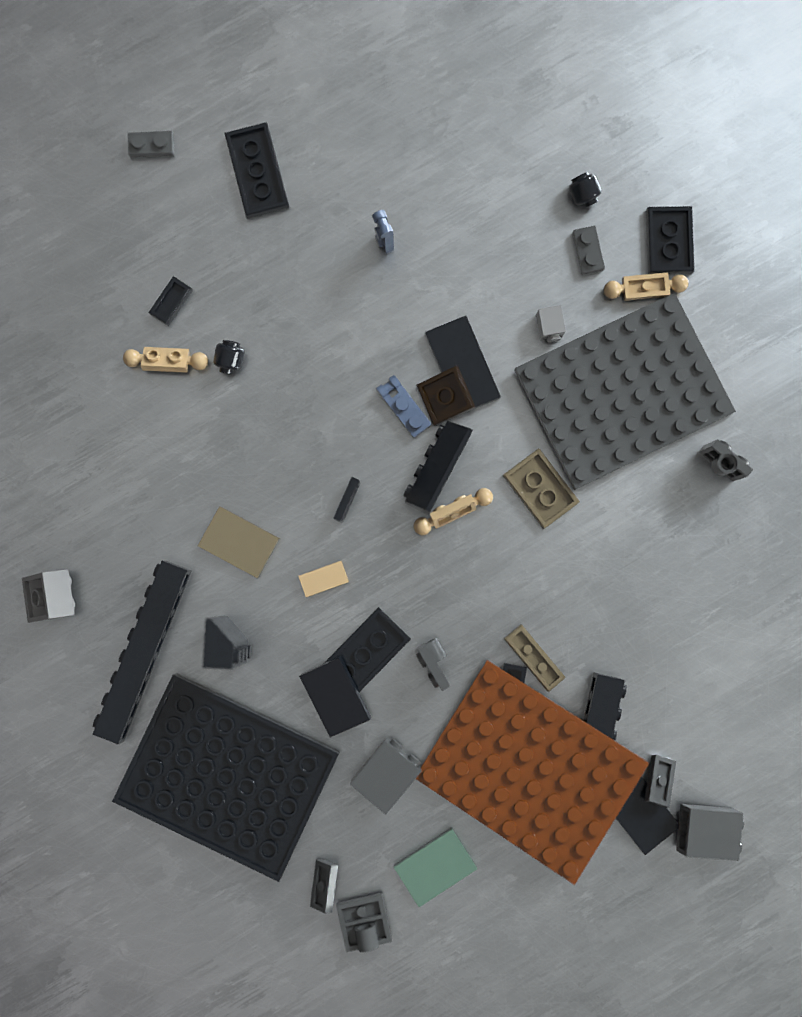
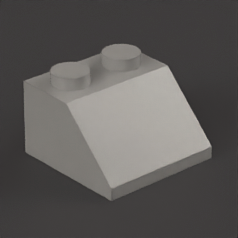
(48, 595)

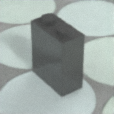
(386, 775)
(710, 832)

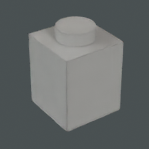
(550, 323)

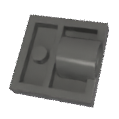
(725, 461)
(429, 655)
(364, 923)

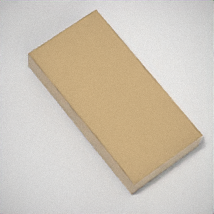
(323, 579)

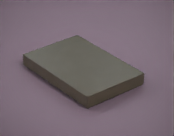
(541, 488)
(238, 542)

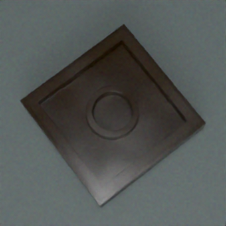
(445, 395)

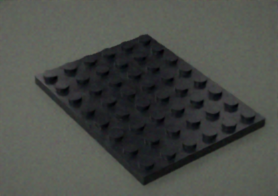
(226, 777)

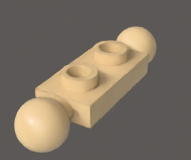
(645, 286)
(165, 359)
(446, 514)

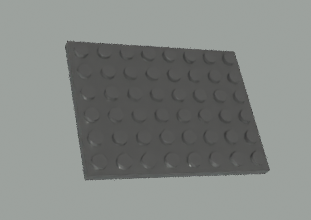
(624, 390)

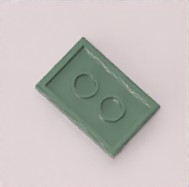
(435, 867)

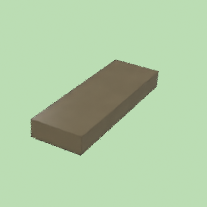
(534, 658)

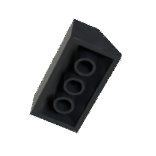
(438, 466)
(224, 644)

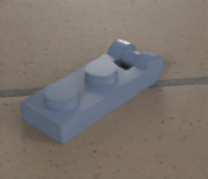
(384, 232)
(404, 407)

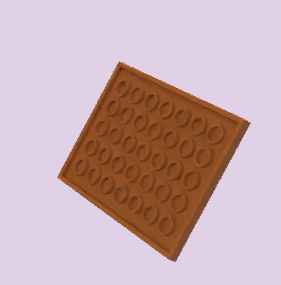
(532, 771)

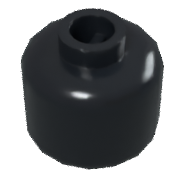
(585, 189)
(228, 356)

